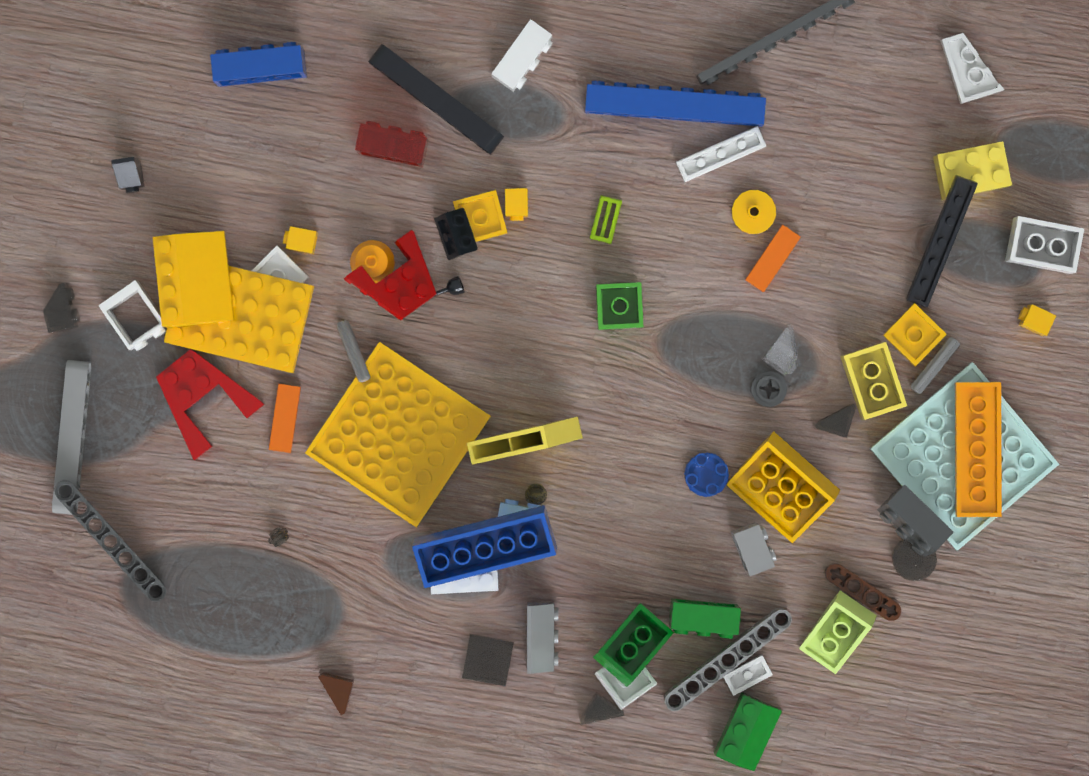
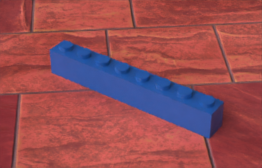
(675, 105)

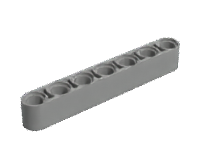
(72, 430)
(738, 657)

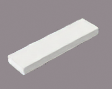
(721, 154)

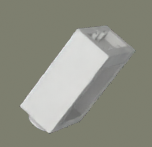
(120, 297)

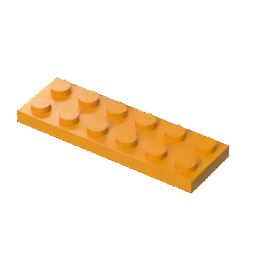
(978, 449)

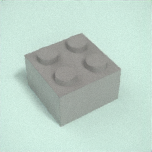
(753, 548)

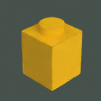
(516, 204)
(300, 240)
(1036, 319)

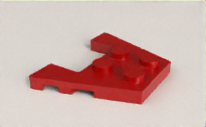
(402, 289)

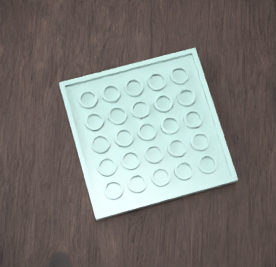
(923, 457)

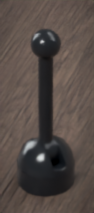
(453, 286)

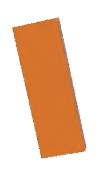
(772, 258)
(284, 418)

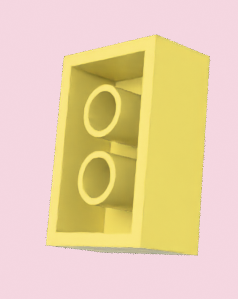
(981, 164)
(873, 381)

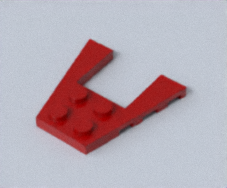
(188, 382)

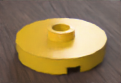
(742, 216)

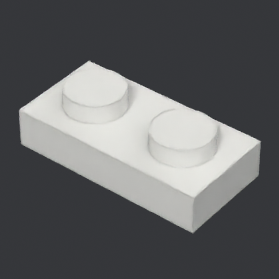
(747, 675)

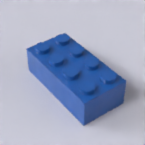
(258, 65)

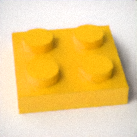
(483, 215)
(914, 334)

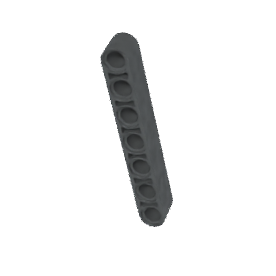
(114, 551)

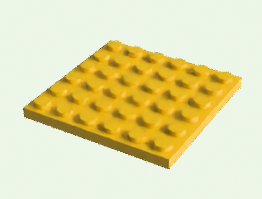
(398, 435)

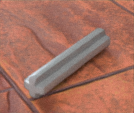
(353, 351)
(935, 365)

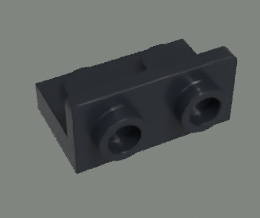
(455, 233)

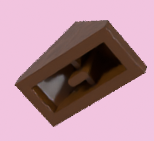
(338, 689)

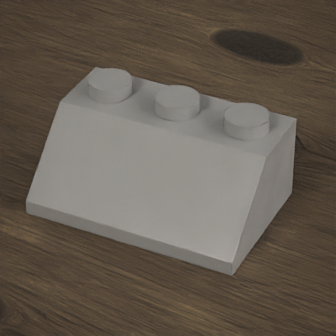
(541, 637)

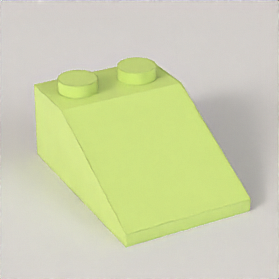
(838, 632)

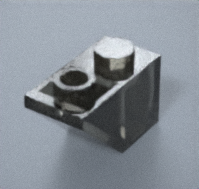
(59, 311)

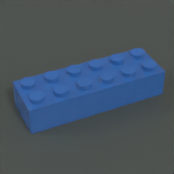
(484, 546)

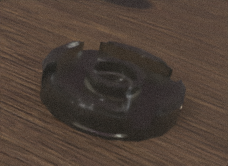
(910, 564)

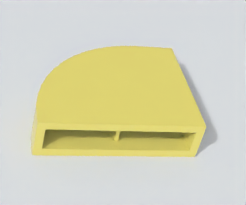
(524, 440)

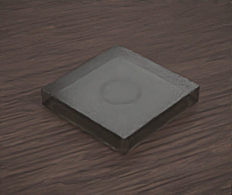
(487, 660)

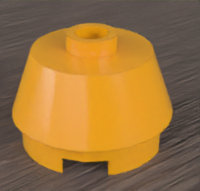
(375, 259)

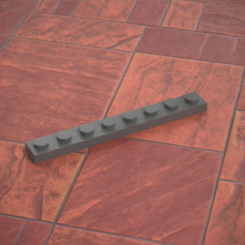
(769, 42)

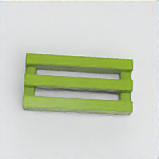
(601, 238)

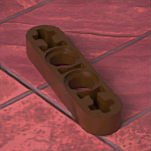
(864, 589)

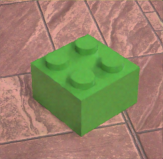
(619, 306)

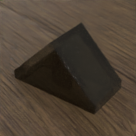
(838, 422)
(600, 709)

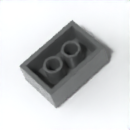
(914, 521)

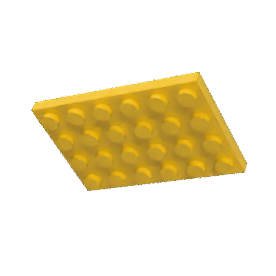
(265, 326)

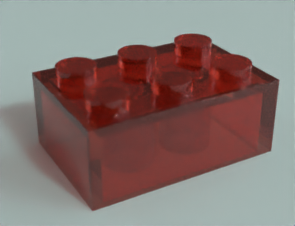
(392, 144)

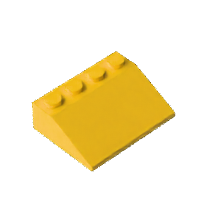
(193, 278)
(783, 487)

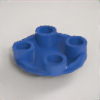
(706, 474)

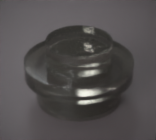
(535, 494)
(278, 536)

